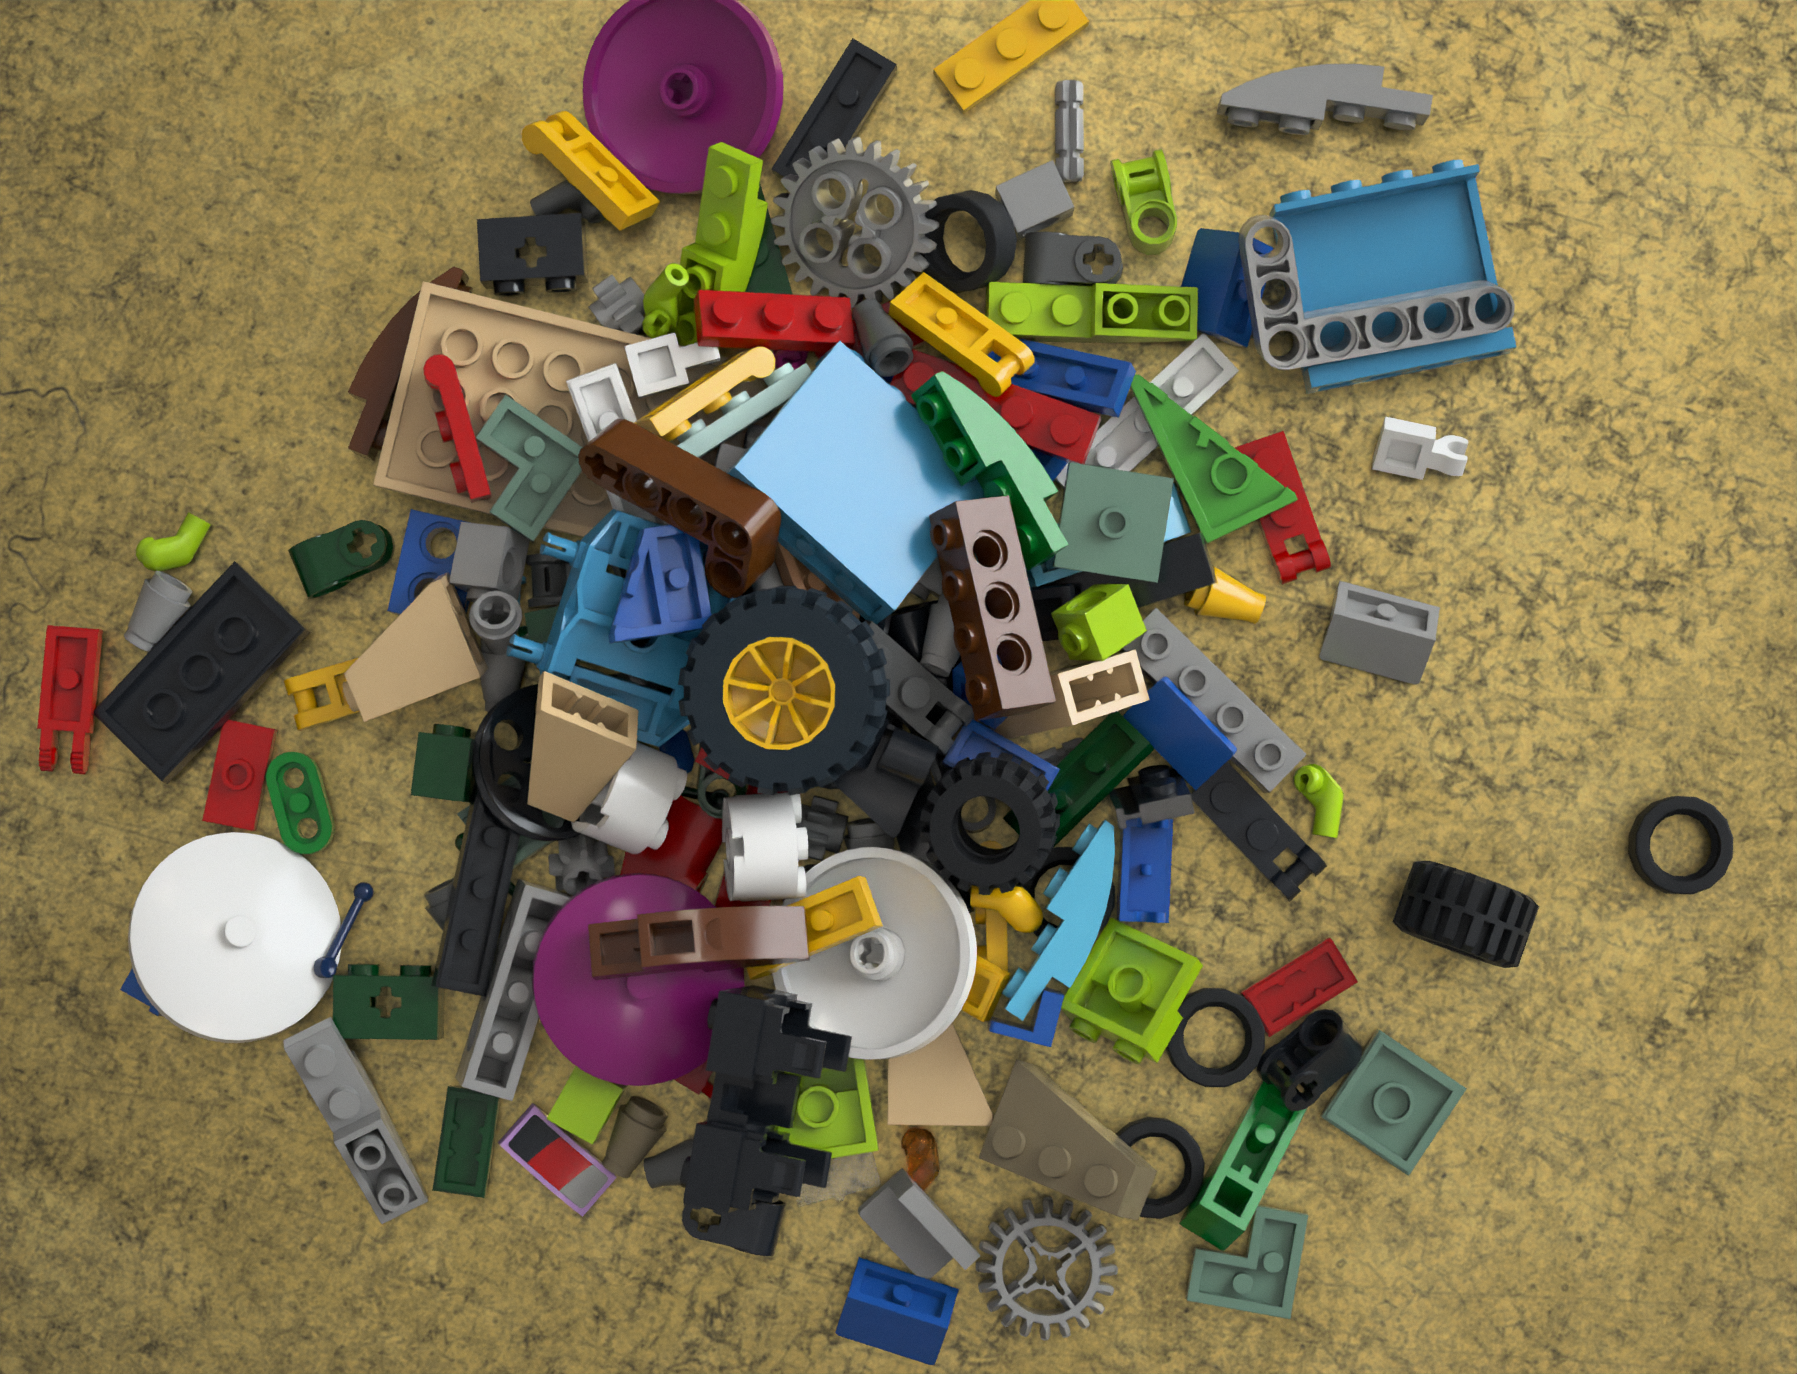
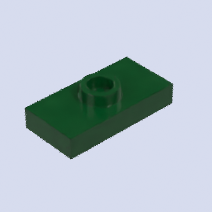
(466, 1142)

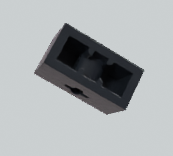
(557, 236)

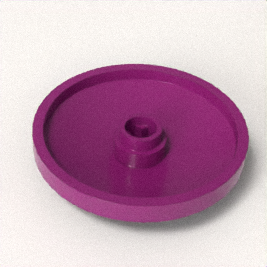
(678, 80)
(626, 1026)

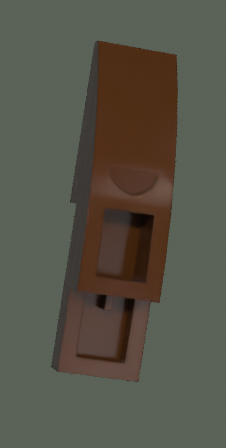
(381, 368)
(699, 940)

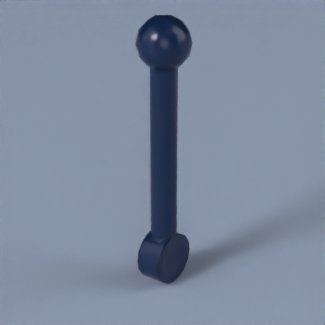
(326, 966)

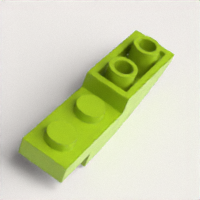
(726, 233)
(1094, 312)

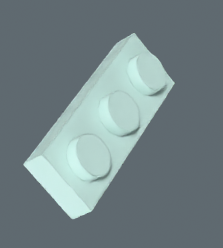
(744, 411)

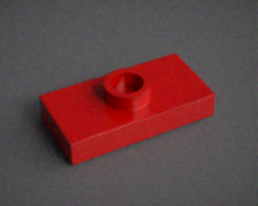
(239, 775)
(1300, 986)

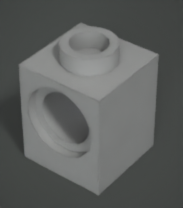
(1035, 199)
(488, 560)

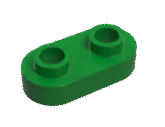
(300, 803)

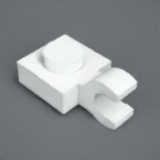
(662, 365)
(1411, 447)

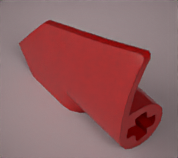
(687, 849)

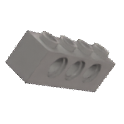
(1262, 747)
(508, 1012)

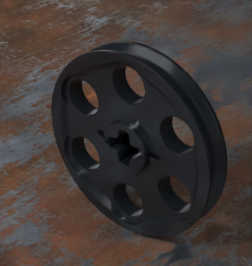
(492, 761)

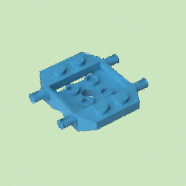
(586, 620)

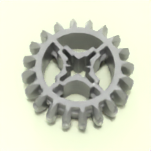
(1025, 1282)

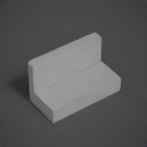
(1380, 633)
(916, 1227)

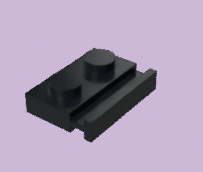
(1151, 796)

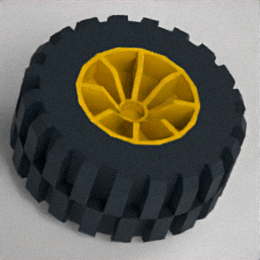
(784, 689)

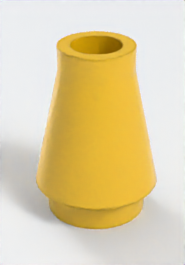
(1227, 600)

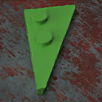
(1214, 478)

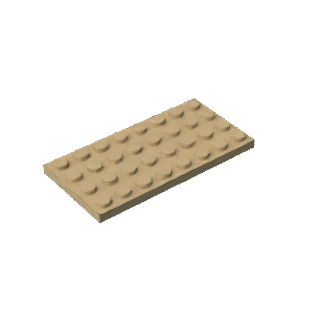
(519, 355)

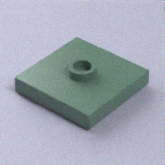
(1114, 522)
(1393, 1102)

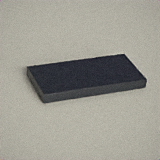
(201, 672)

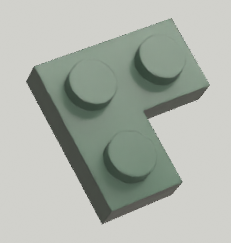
(544, 461)
(1263, 1278)

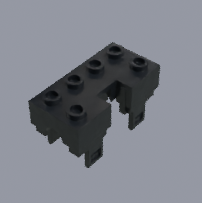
(736, 1151)

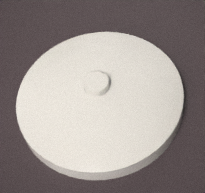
(233, 937)
(901, 980)

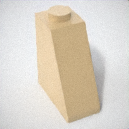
(417, 655)
(1083, 694)
(576, 745)
(936, 1086)

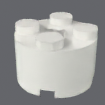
(635, 802)
(764, 847)

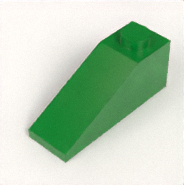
(1242, 1169)

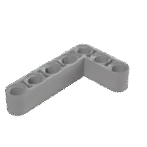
(1356, 317)

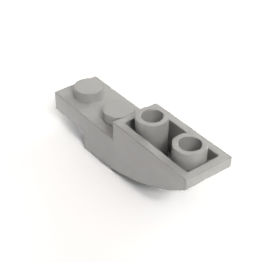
(1302, 94)
(357, 1119)

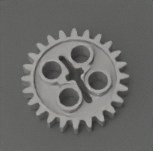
(813, 207)

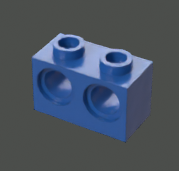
(417, 563)

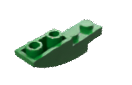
(987, 449)

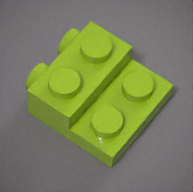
(1130, 992)
(835, 1112)

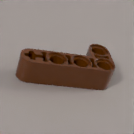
(693, 496)

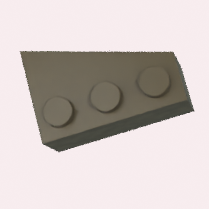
(1062, 1146)

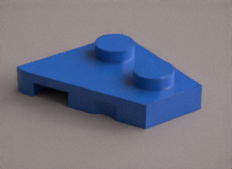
(662, 587)

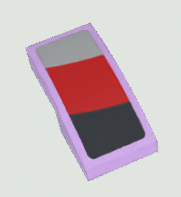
(557, 1160)

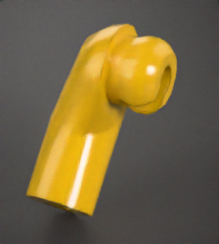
(1015, 906)

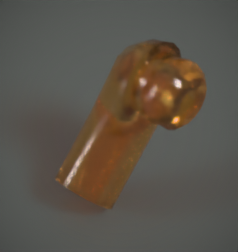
(921, 1156)

